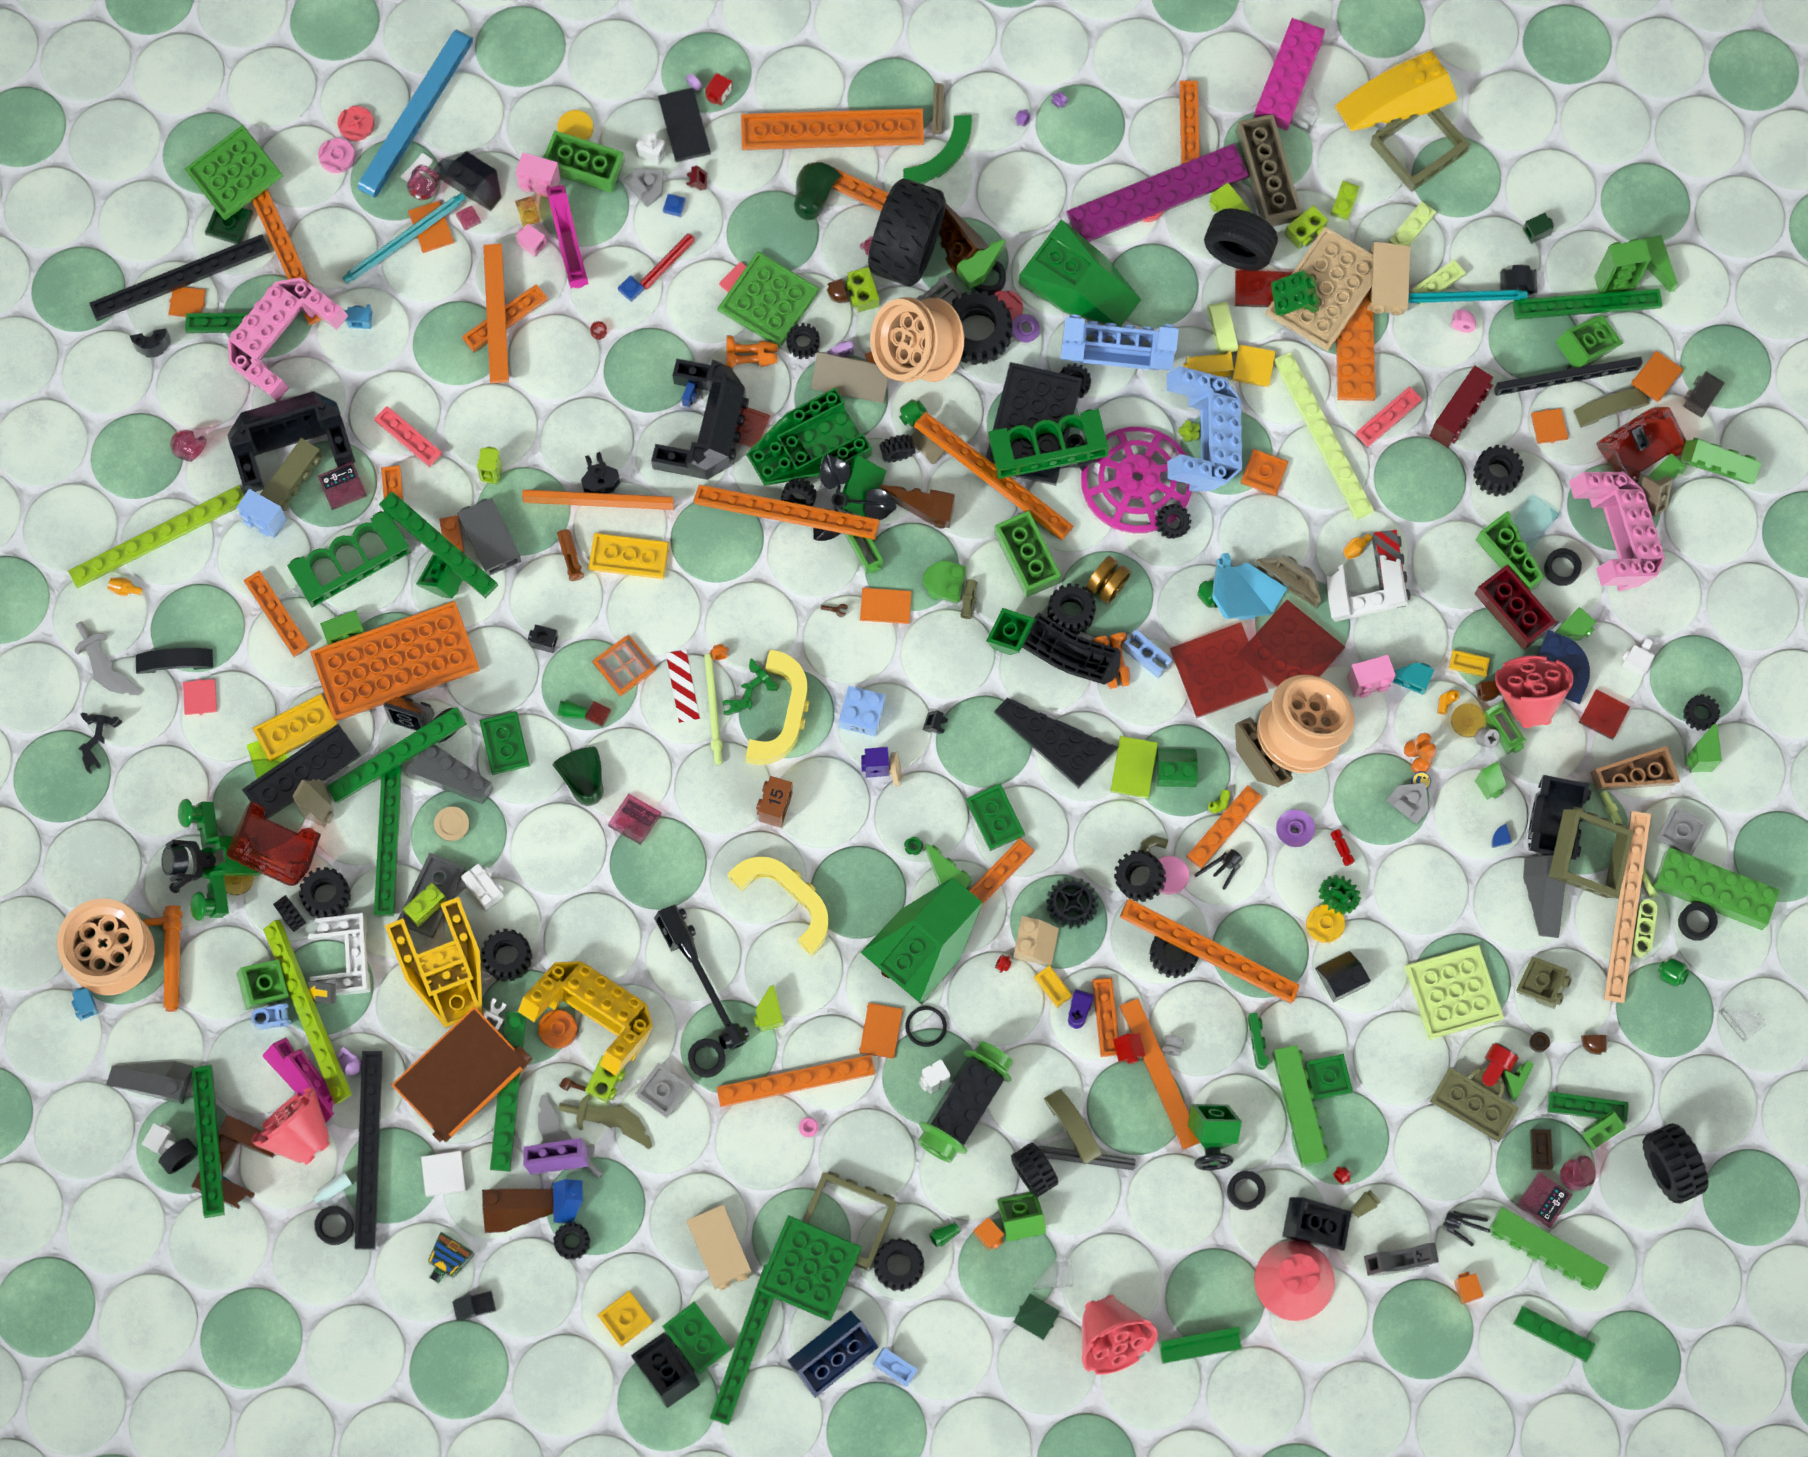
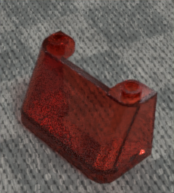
(1662, 434)
(272, 847)

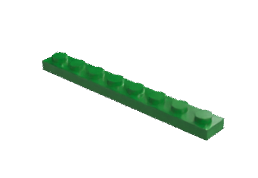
(1587, 304)
(438, 545)
(396, 755)
(388, 843)
(507, 1101)
(208, 1141)
(742, 1356)

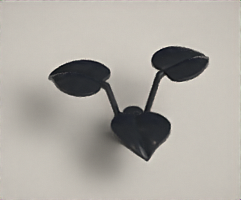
(836, 472)

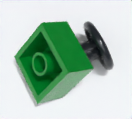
(1215, 1128)

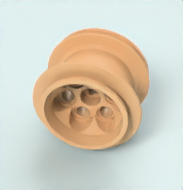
(917, 339)
(1305, 723)
(96, 916)

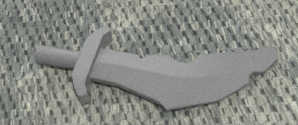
(102, 665)
(549, 1128)

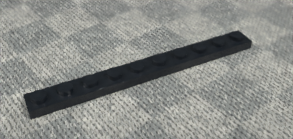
(179, 277)
(368, 1150)

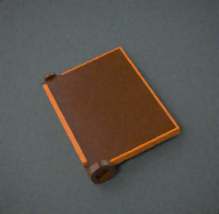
(460, 1074)

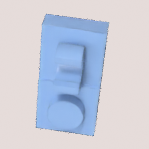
(894, 1367)

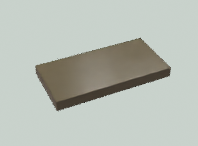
(849, 376)

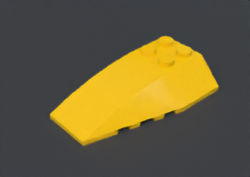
(1402, 90)

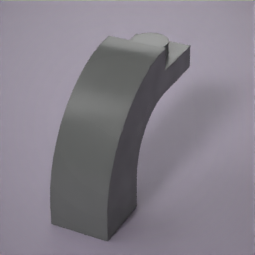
(1401, 1260)

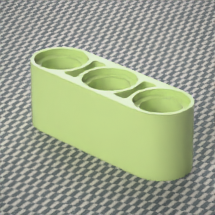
(1222, 327)
(1649, 921)

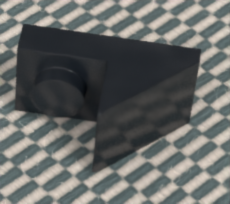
(474, 1306)

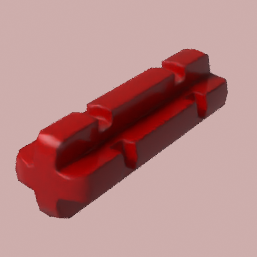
(1342, 847)

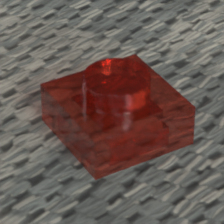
(598, 714)

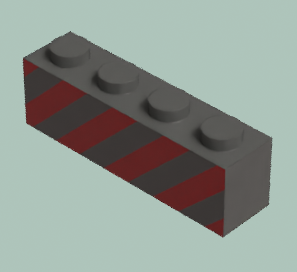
(1388, 544)

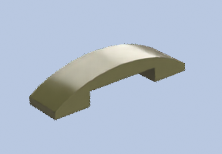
(1610, 405)
(1074, 1126)

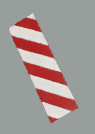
(682, 686)

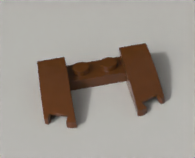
(230, 1135)

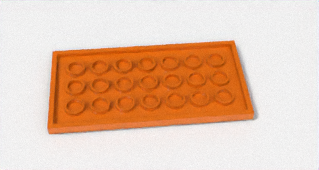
(394, 661)

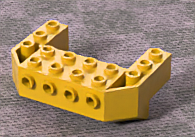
(598, 1000)

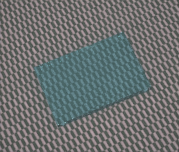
(1534, 521)

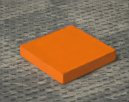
(1264, 472)

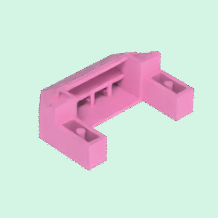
(266, 324)
(1629, 525)

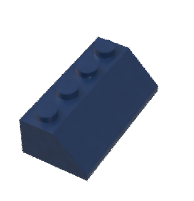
(833, 1353)

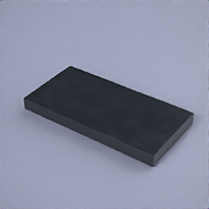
(684, 125)

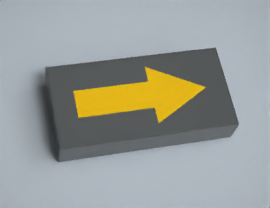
(322, 992)

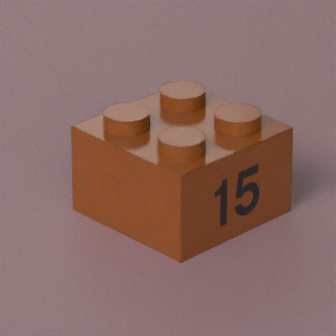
(775, 801)

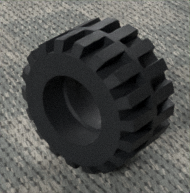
(1503, 457)
(1076, 595)
(1132, 862)
(320, 878)
(500, 940)
(1167, 966)
(1034, 1169)
(898, 1247)

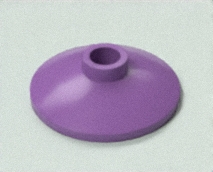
(1299, 820)

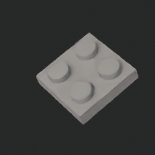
(1682, 831)
(662, 1090)

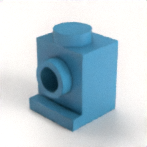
(359, 317)
(84, 1003)

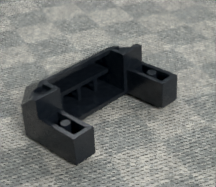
(719, 424)
(284, 425)

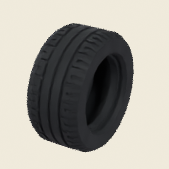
(1241, 239)

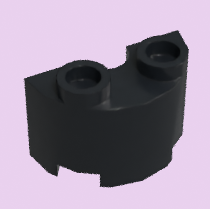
(1520, 278)
(153, 345)

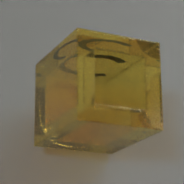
(527, 211)

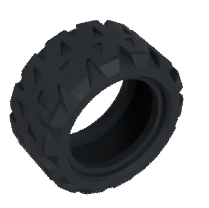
(906, 232)

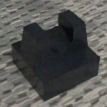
(933, 722)

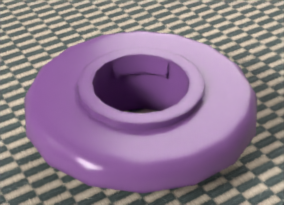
(1018, 332)

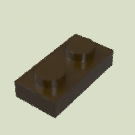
(1541, 1149)

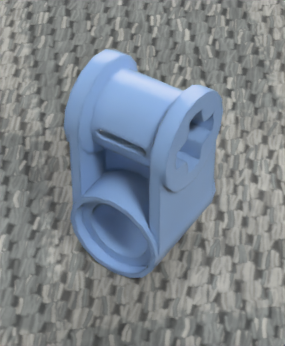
(273, 1016)

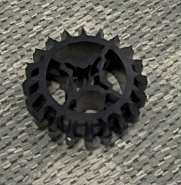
(1078, 908)

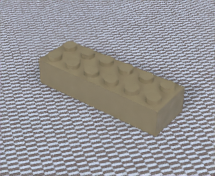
(1268, 170)

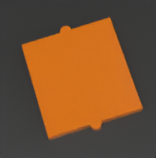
(186, 301)
(1549, 426)

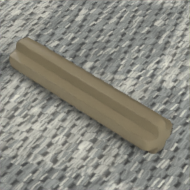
(938, 108)

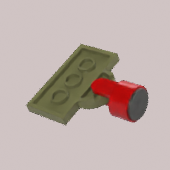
(1479, 1096)

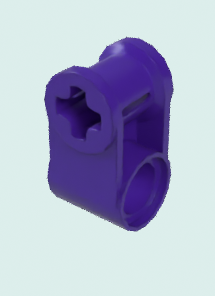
(1080, 1006)

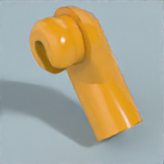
(1446, 699)

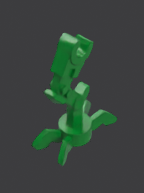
(738, 705)

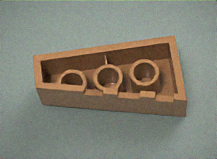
(1644, 770)

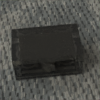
(1703, 394)

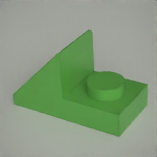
(1515, 1083)

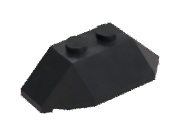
(471, 178)

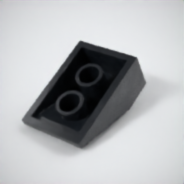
(408, 713)
(1316, 1223)
(665, 1370)

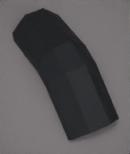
(1071, 652)

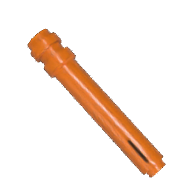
(172, 928)

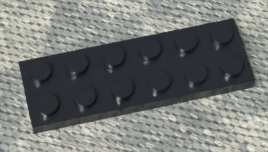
(314, 761)

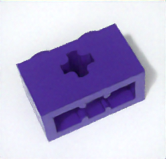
(875, 762)

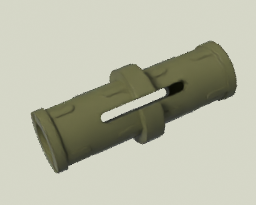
(969, 599)

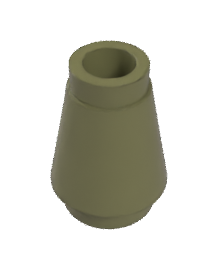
(1365, 1204)

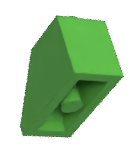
(1577, 625)
(1491, 781)

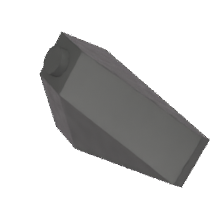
(1544, 894)
(159, 1080)

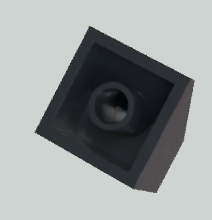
(1343, 976)

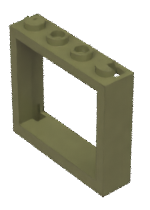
(1412, 183)
(1565, 845)
(868, 1192)

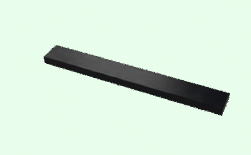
(1568, 376)

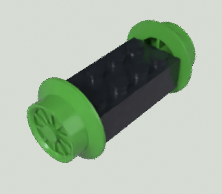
(965, 1101)

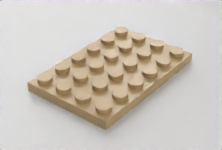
(1342, 282)

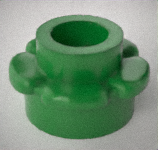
(913, 841)

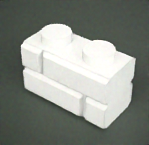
(482, 886)
(934, 1077)

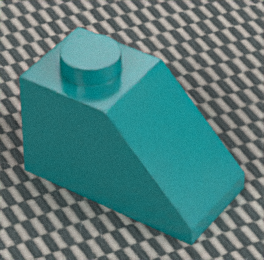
(1414, 677)

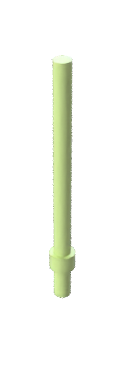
(716, 743)
(1612, 810)

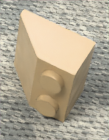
(1035, 941)

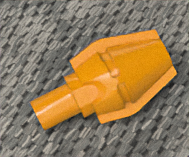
(1356, 546)
(123, 587)

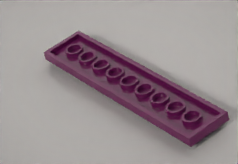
(1157, 193)

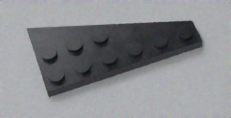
(1062, 745)

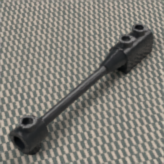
(680, 936)

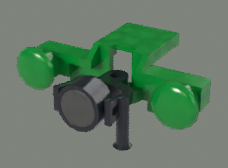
(176, 861)

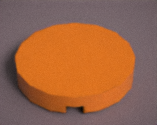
(557, 1029)

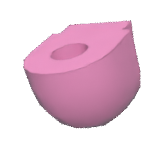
(1463, 321)

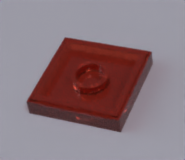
(753, 426)
(1604, 714)

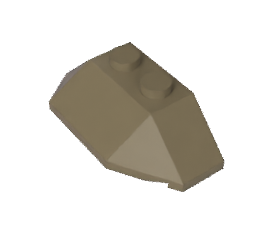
(1290, 574)
(1255, 758)

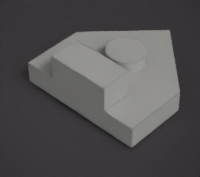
(646, 184)
(1410, 801)

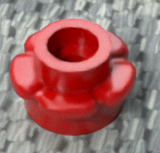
(1003, 963)
(1342, 1175)

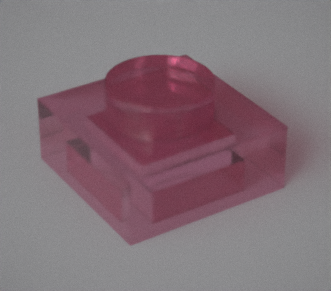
(468, 218)

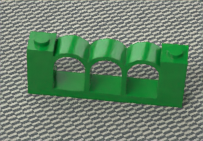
(1088, 422)
(383, 526)

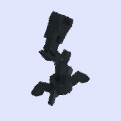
(100, 720)

